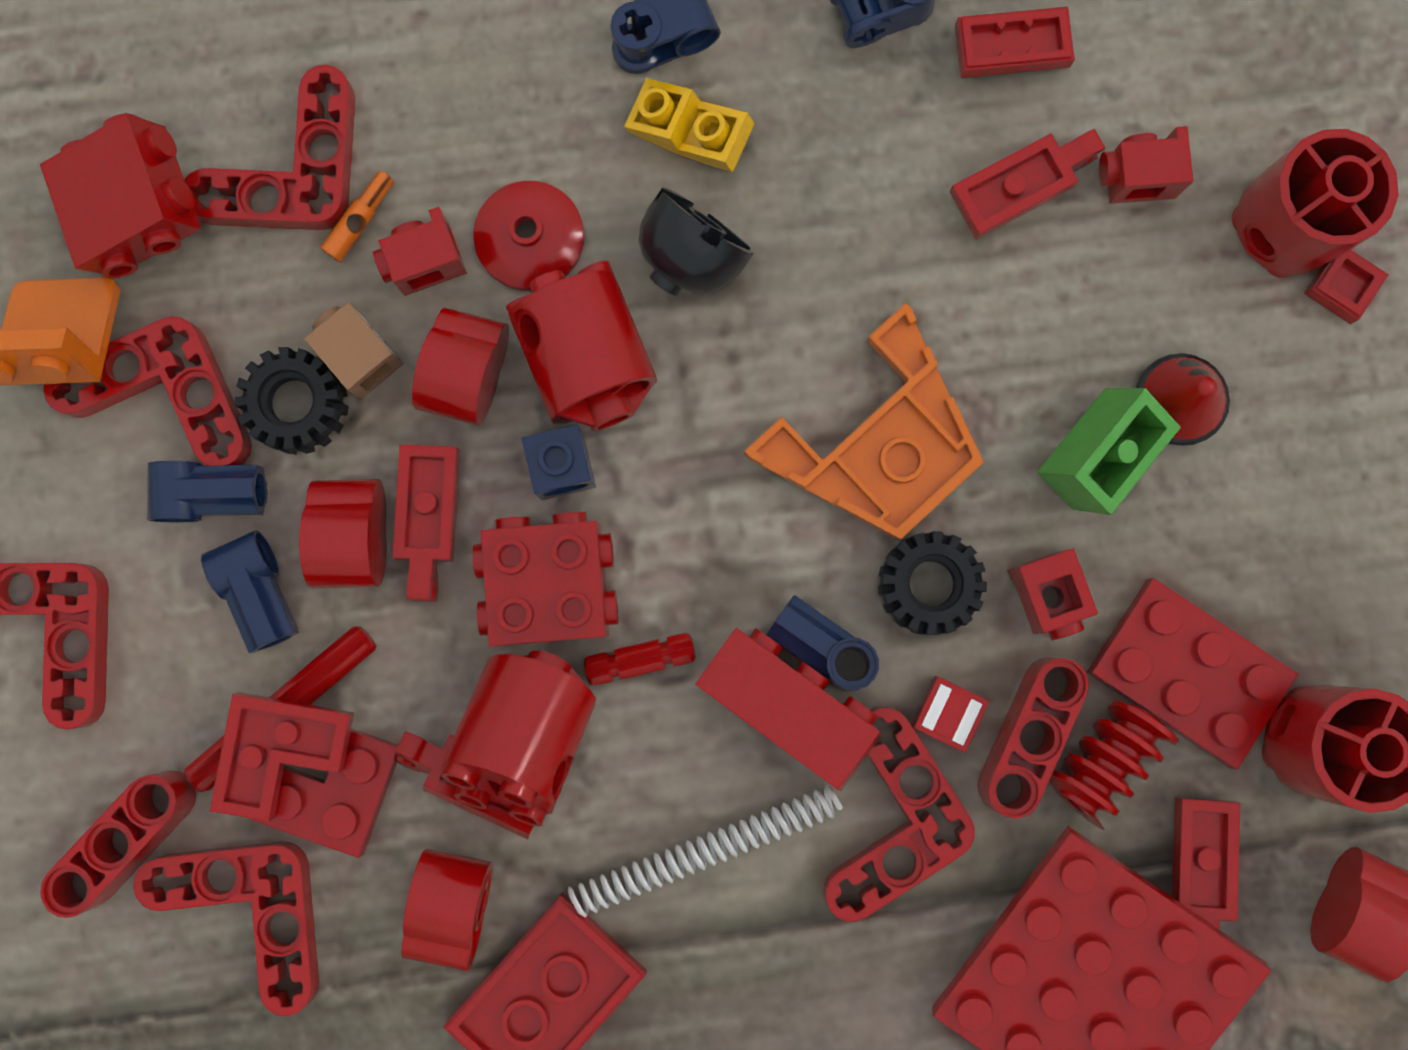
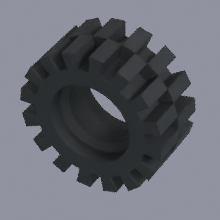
(259, 394)
(965, 576)

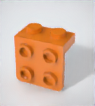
(57, 331)

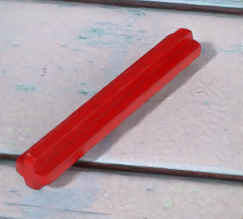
(302, 688)

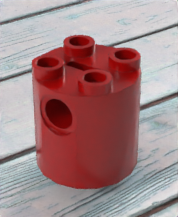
(1316, 202)
(583, 347)
(519, 735)
(1341, 746)

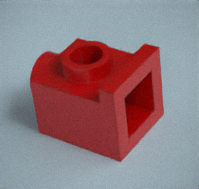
(1147, 167)
(420, 254)
(1066, 577)

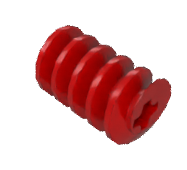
(1111, 760)

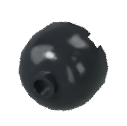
(688, 247)

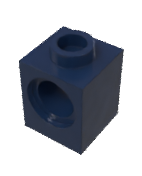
(558, 462)

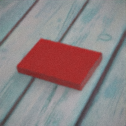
(548, 987)

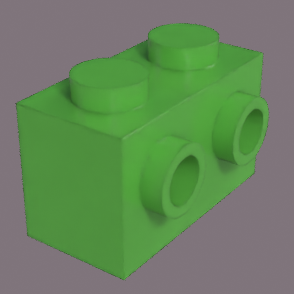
(1109, 450)

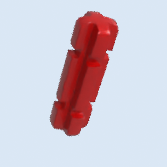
(639, 659)

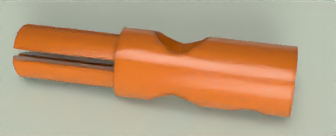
(341, 238)

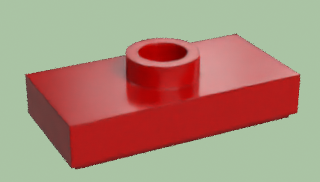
(1014, 42)

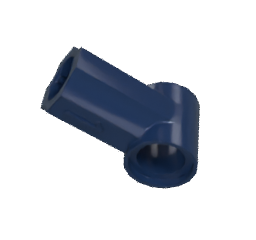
(188, 491)
(245, 577)
(818, 641)

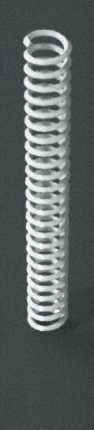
(704, 852)

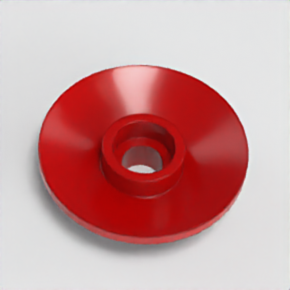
(520, 260)

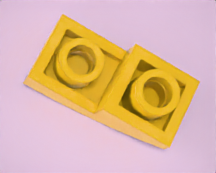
(689, 127)

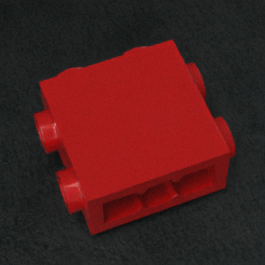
(120, 196)
(544, 580)

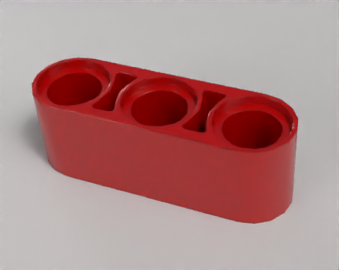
(1057, 721)
(94, 852)

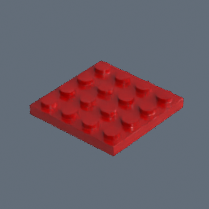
(1098, 964)

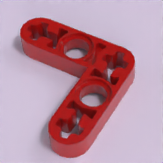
(297, 186)
(159, 367)
(62, 616)
(914, 834)
(255, 886)

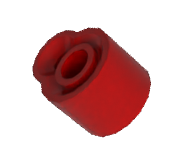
(460, 366)
(343, 534)
(446, 909)
(1364, 915)

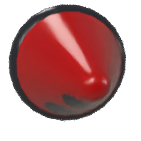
(1190, 393)

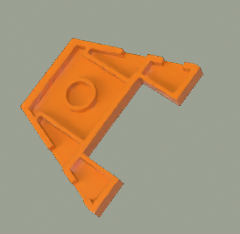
(899, 457)

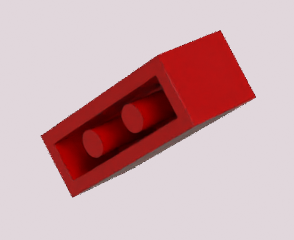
(790, 706)

